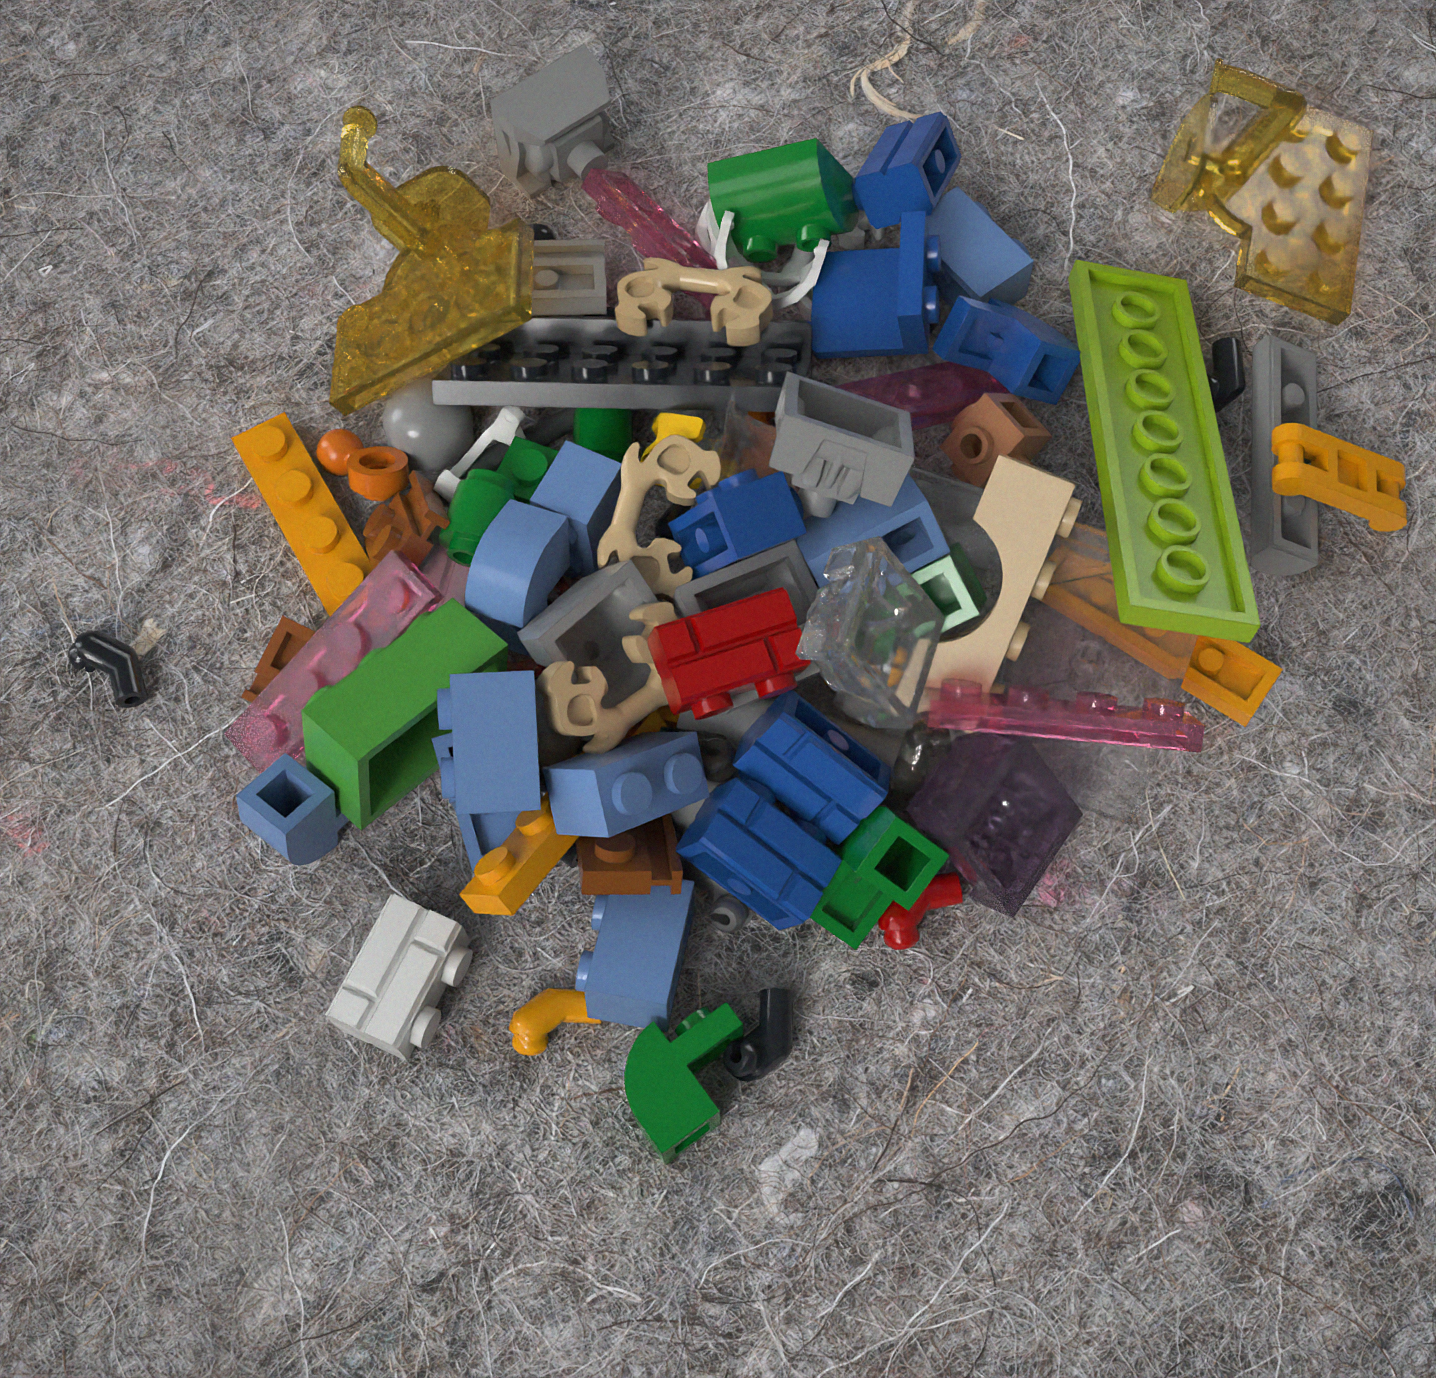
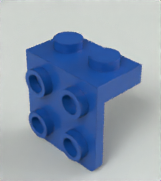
(878, 297)

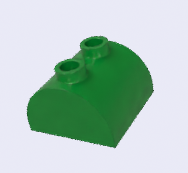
(783, 198)

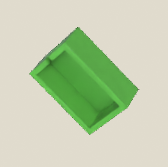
(377, 723)

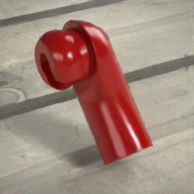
(901, 924)

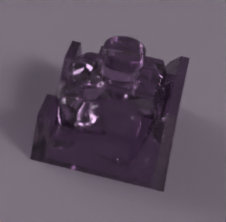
(996, 815)

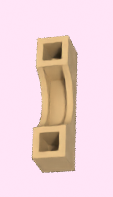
(1021, 515)

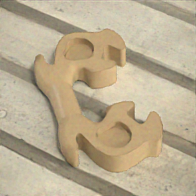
(740, 306)
(675, 465)
(578, 707)

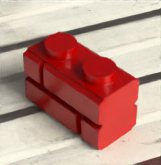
(728, 653)

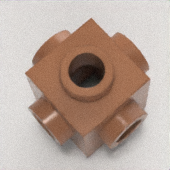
(988, 428)

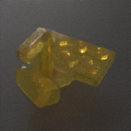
(1281, 186)
(447, 285)

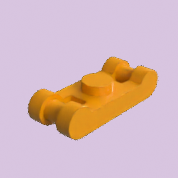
(1339, 475)

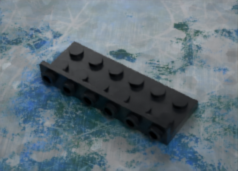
(599, 366)

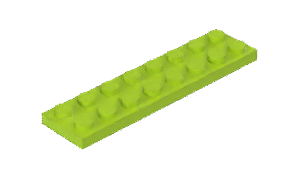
(1159, 456)

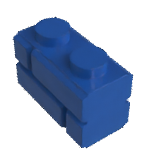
(907, 170)
(812, 766)
(760, 852)

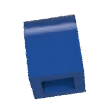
(1010, 345)

